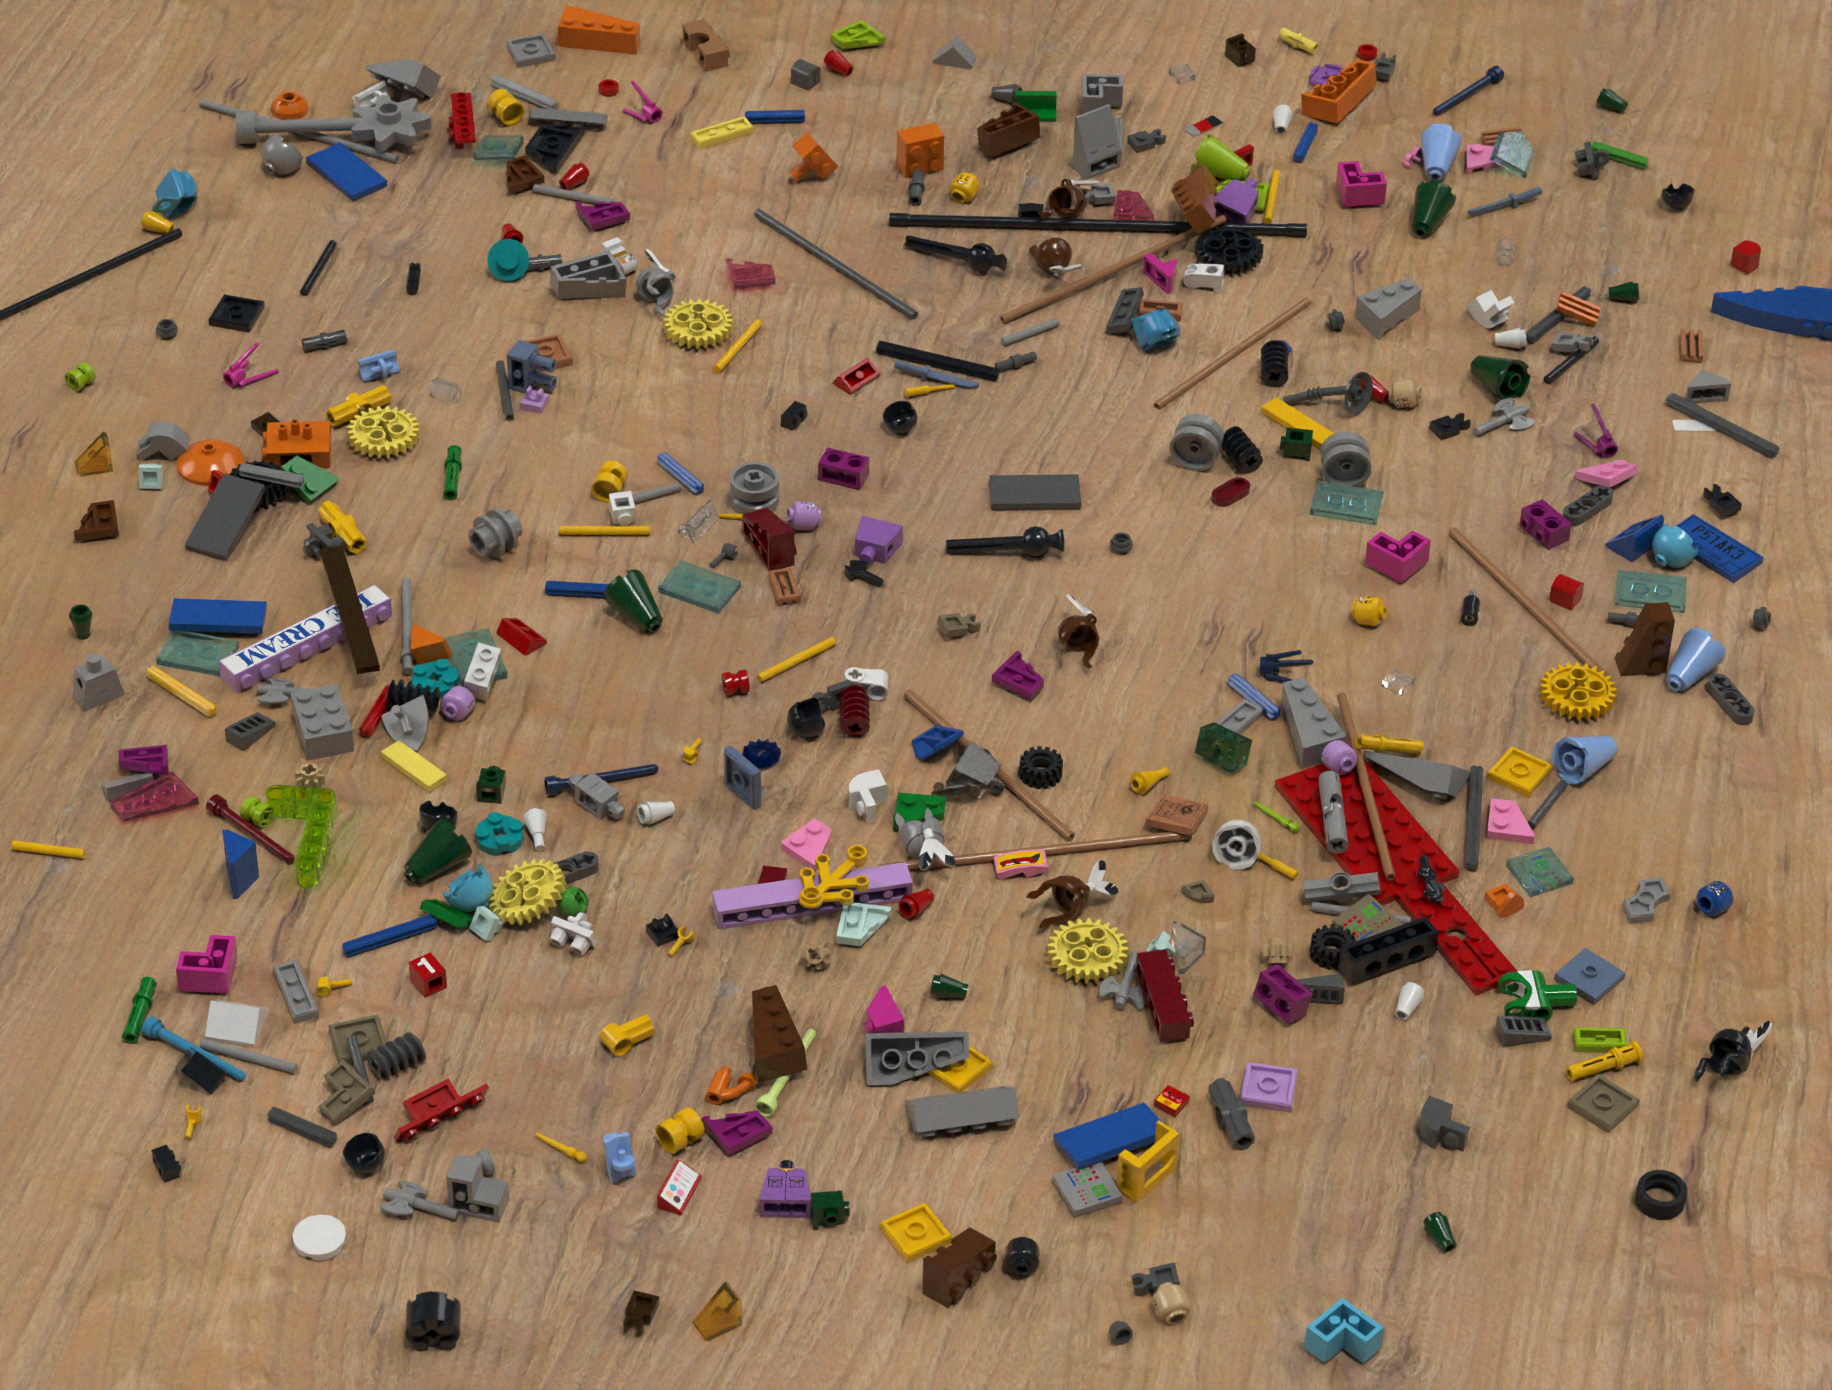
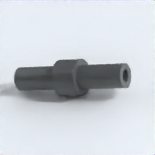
(1016, 361)
(1628, 618)

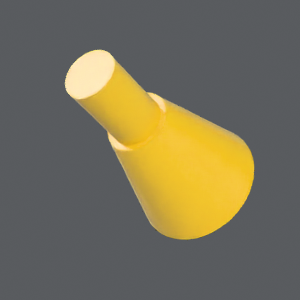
(1144, 780)

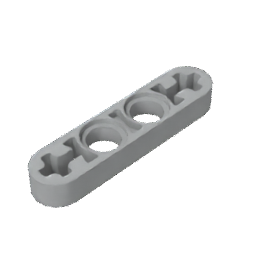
(566, 116)

